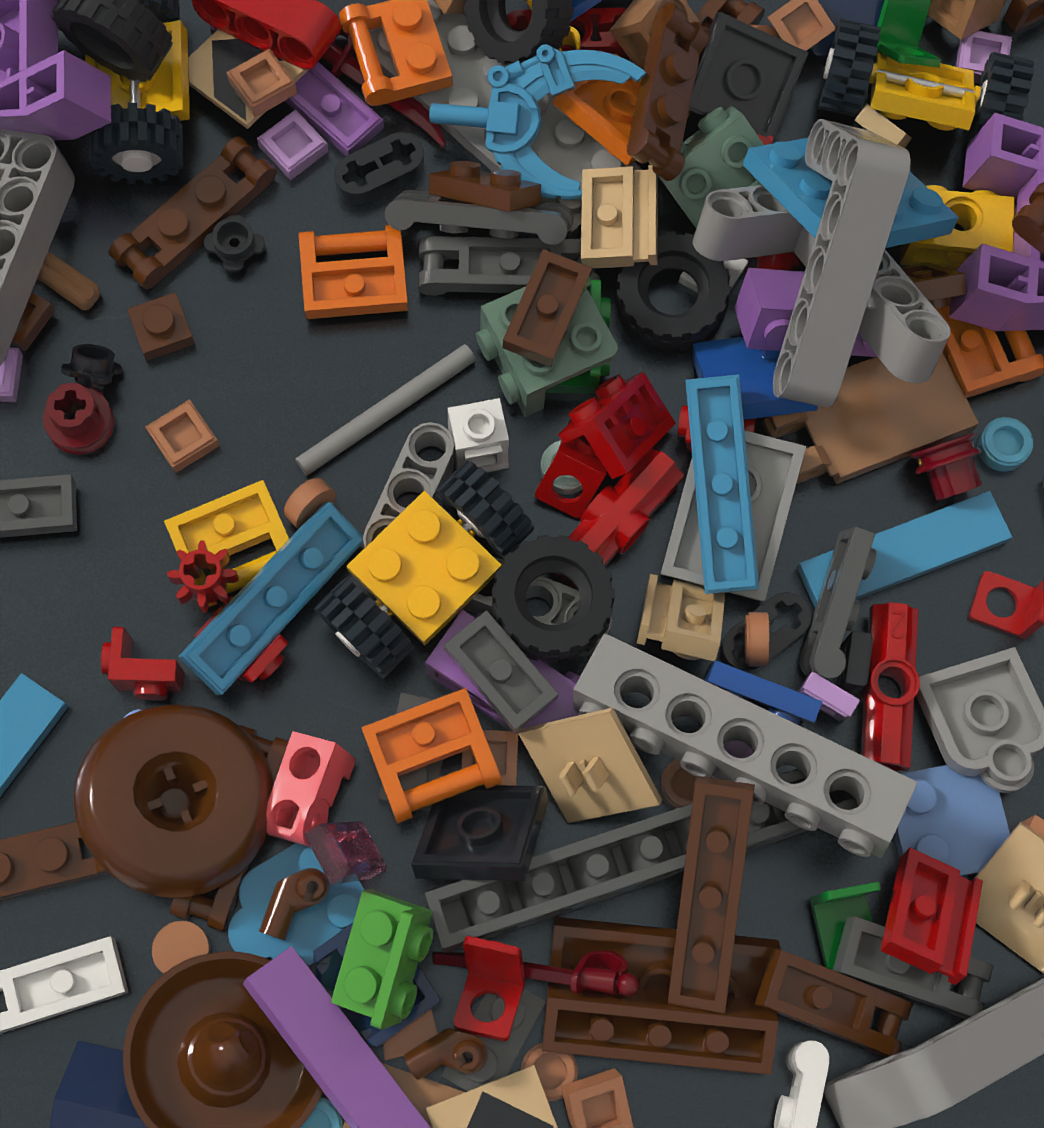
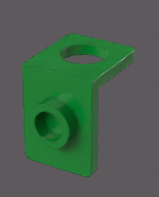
(901, 30)
(831, 912)

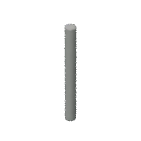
(385, 409)

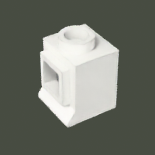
(479, 435)

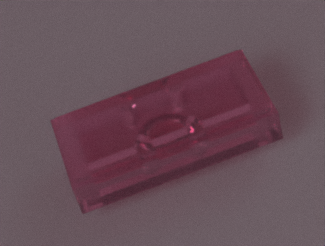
(345, 851)

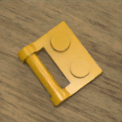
(233, 524)

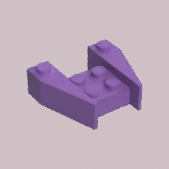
(46, 88)
(1003, 285)

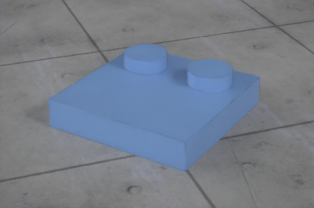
(952, 819)

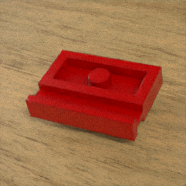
(932, 916)

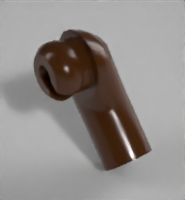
(291, 897)
(448, 1048)

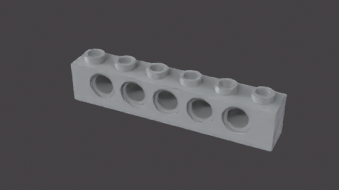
(775, 742)

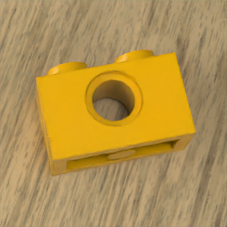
(985, 220)

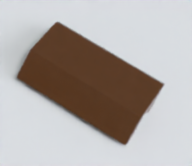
(645, 1024)

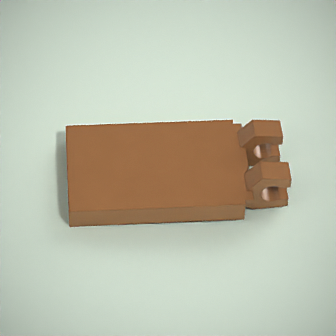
(877, 420)

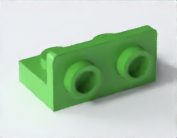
(382, 958)

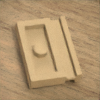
(619, 217)
(682, 619)

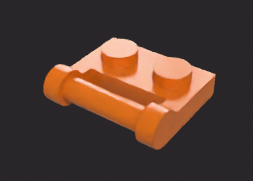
(411, 43)
(355, 284)
(980, 359)
(425, 737)

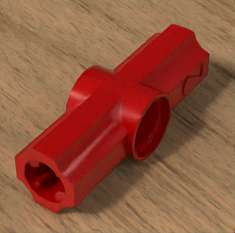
(623, 511)
(886, 719)

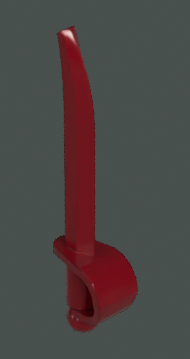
(345, 63)
(596, 971)

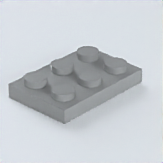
(772, 482)

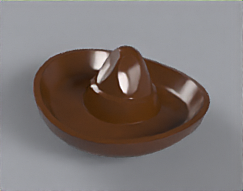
(173, 800)
(209, 1053)

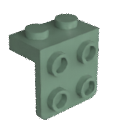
(713, 160)
(525, 380)

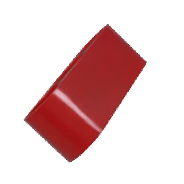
(290, 28)

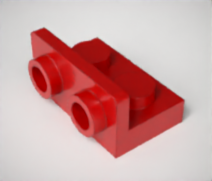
(620, 422)

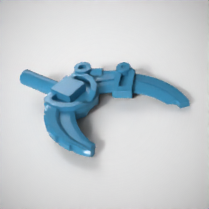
(516, 118)

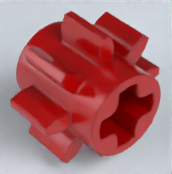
(190, 569)

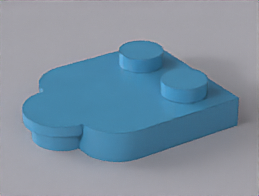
(309, 927)

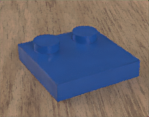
(755, 372)
(776, 698)

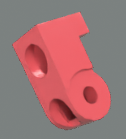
(306, 786)

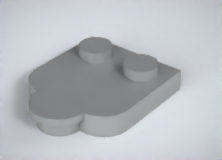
(986, 719)

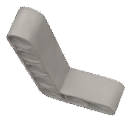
(32, 202)
(844, 260)
(897, 319)
(419, 475)
(944, 1067)

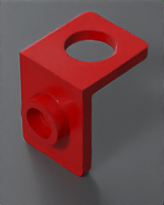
(576, 460)
(1028, 611)
(491, 970)

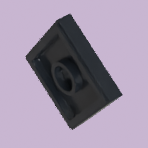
(748, 72)
(482, 834)

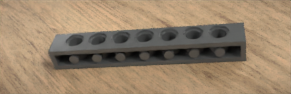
(591, 872)

